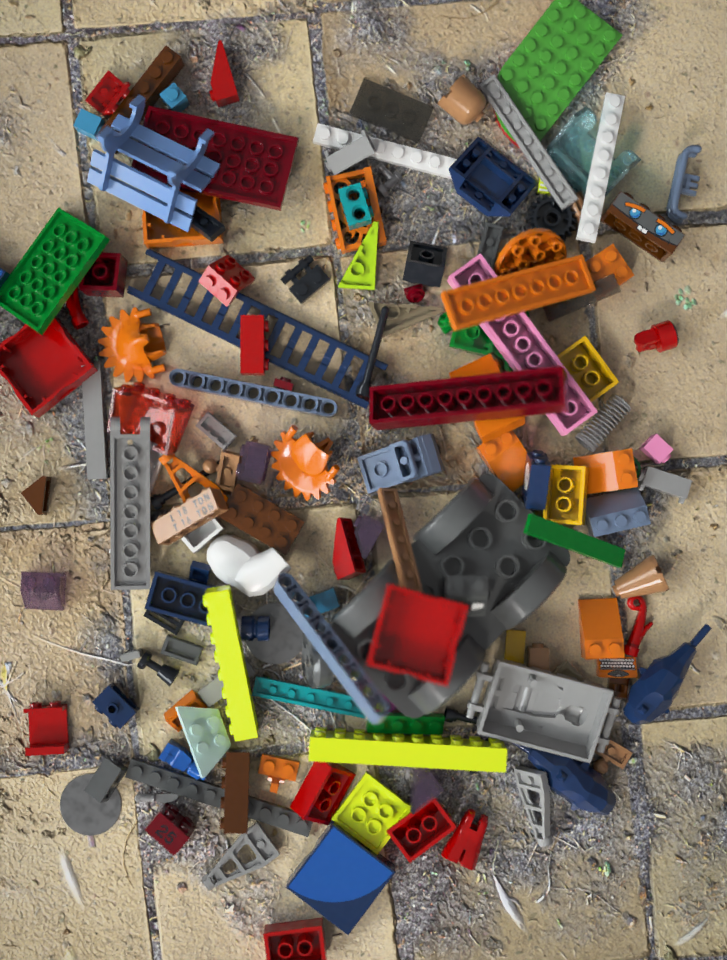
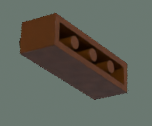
(236, 793)

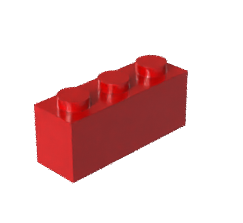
(253, 344)

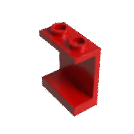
(47, 728)

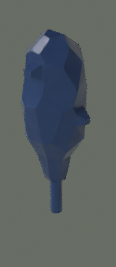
(661, 682)
(574, 781)

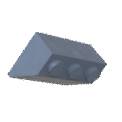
(616, 512)

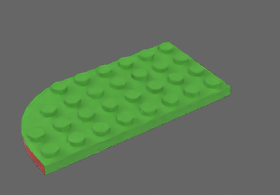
(555, 63)

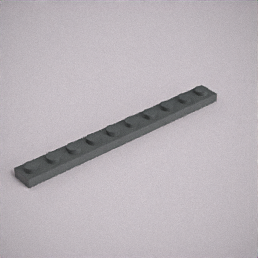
(211, 794)

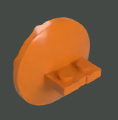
(530, 250)

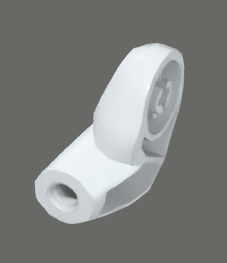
(244, 566)

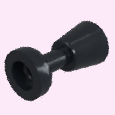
(164, 672)

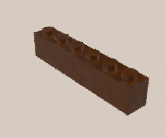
(151, 84)

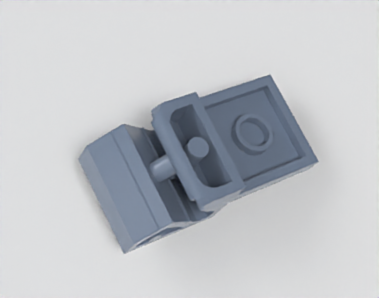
(401, 463)

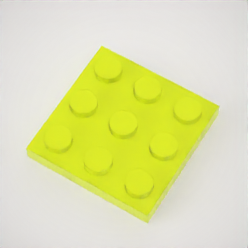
(370, 812)

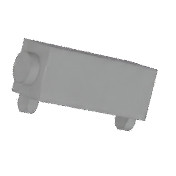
(350, 154)
(664, 483)

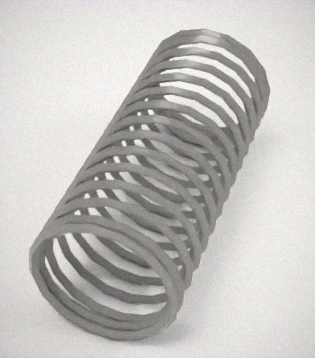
(586, 441)

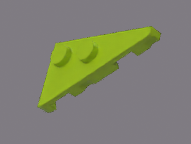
(362, 270)

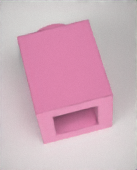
(656, 449)

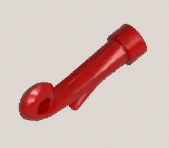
(73, 305)
(639, 628)

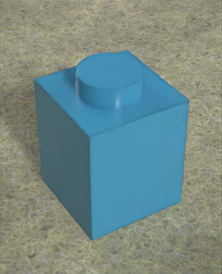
(174, 98)
(88, 124)

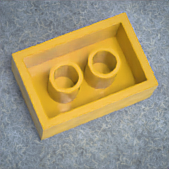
(588, 368)
(567, 494)

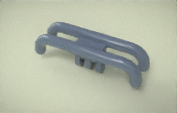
(682, 184)

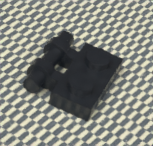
(309, 283)

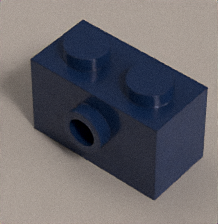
(115, 706)

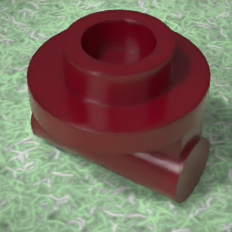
(414, 293)

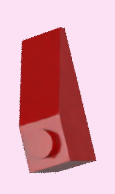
(222, 81)
(346, 554)

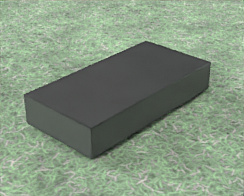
(182, 650)

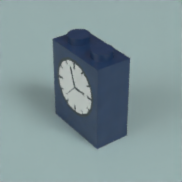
(536, 480)

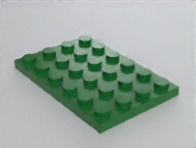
(51, 270)

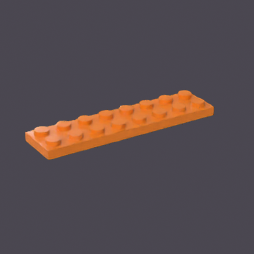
(517, 292)

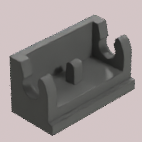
(105, 779)

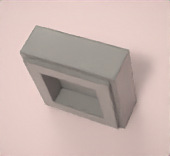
(133, 654)

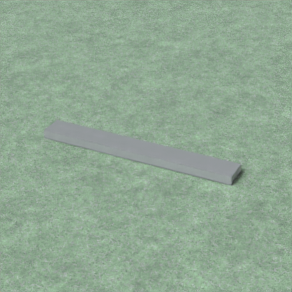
(528, 142)

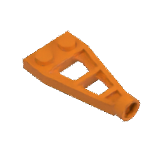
(182, 489)

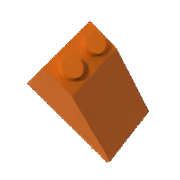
(505, 459)
(609, 470)
(600, 629)

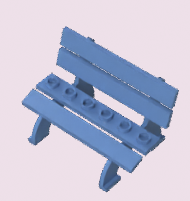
(177, 171)

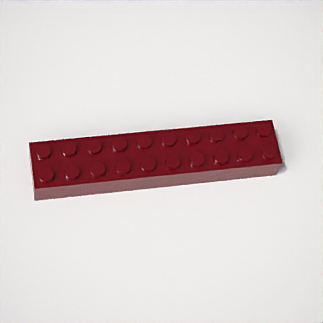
(469, 398)

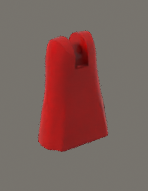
(466, 841)

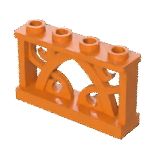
(372, 201)

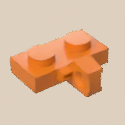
(278, 770)

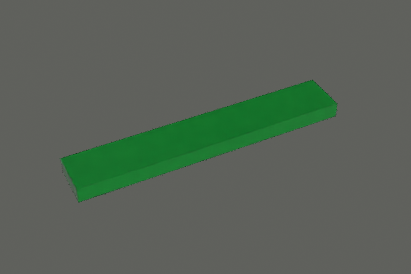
(574, 540)

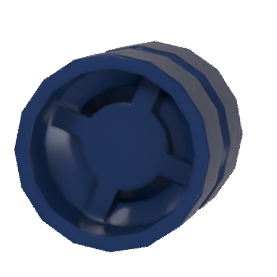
(255, 628)

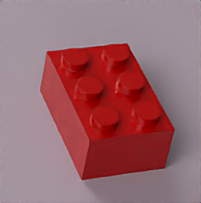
(295, 940)

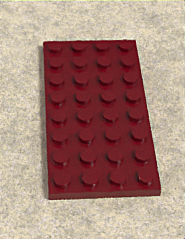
(251, 160)

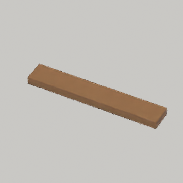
(399, 539)

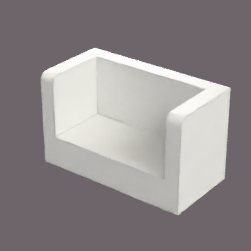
(201, 536)

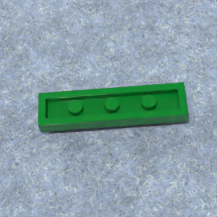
(401, 724)

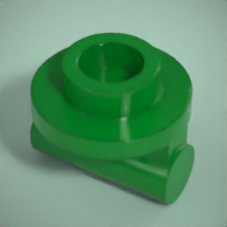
(444, 323)

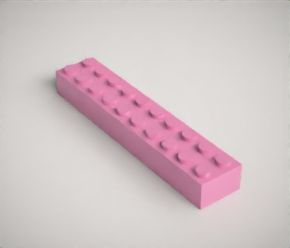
(525, 347)

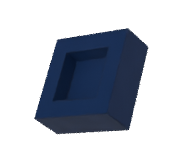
(199, 571)

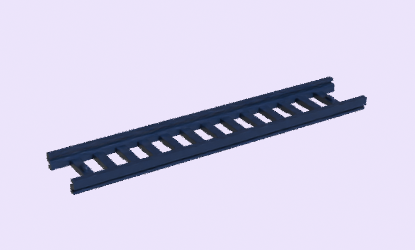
(213, 329)

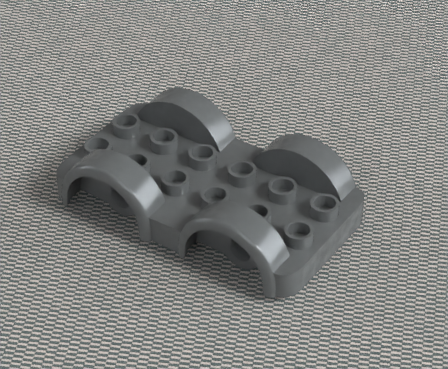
(470, 536)

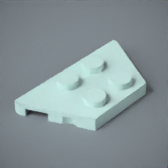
(205, 736)

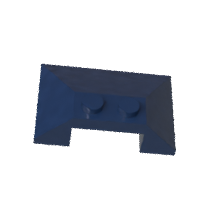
(490, 180)

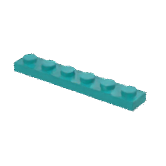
(305, 696)

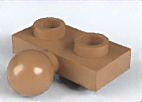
(226, 469)
(615, 754)

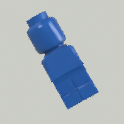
(180, 758)

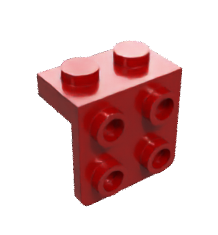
(107, 94)
(225, 279)

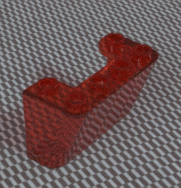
(166, 413)

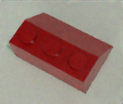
(322, 792)
(422, 830)

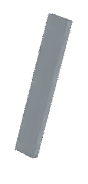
(95, 426)

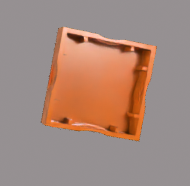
(163, 235)

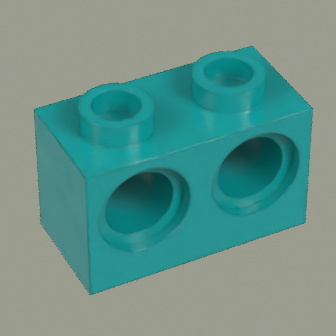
(350, 206)

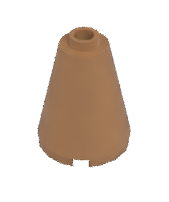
(641, 580)

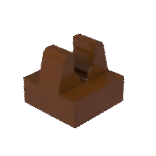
(619, 686)

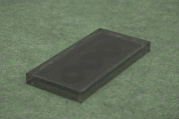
(391, 110)

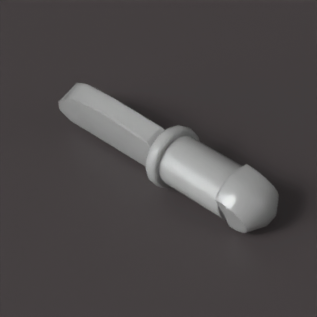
(155, 797)

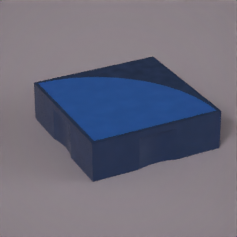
(340, 877)

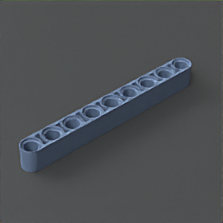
(245, 388)
(331, 656)

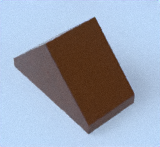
(38, 495)

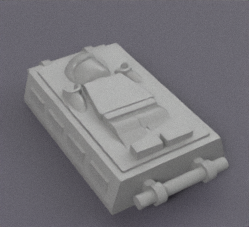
(543, 710)

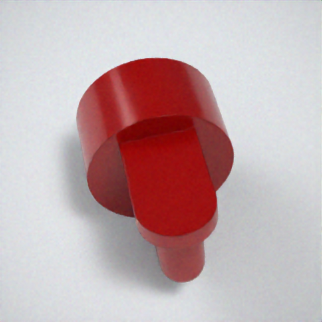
(661, 336)

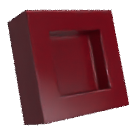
(284, 384)

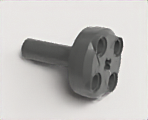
(315, 668)

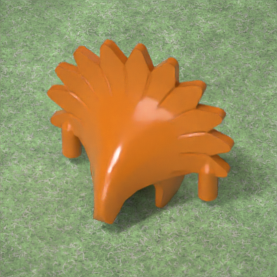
(133, 345)
(304, 464)

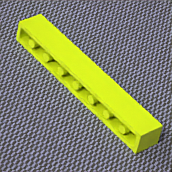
(232, 662)

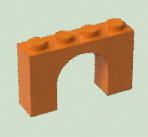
(490, 428)

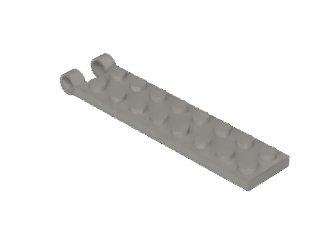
(130, 507)

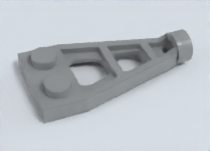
(536, 781)
(259, 843)

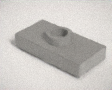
(216, 431)

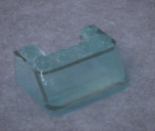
(574, 150)

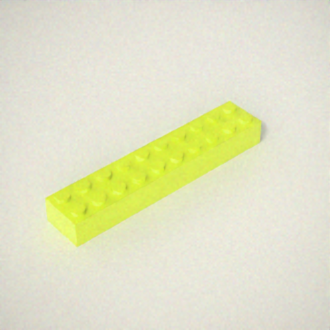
(407, 750)

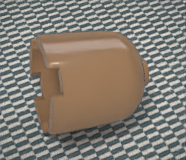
(464, 101)

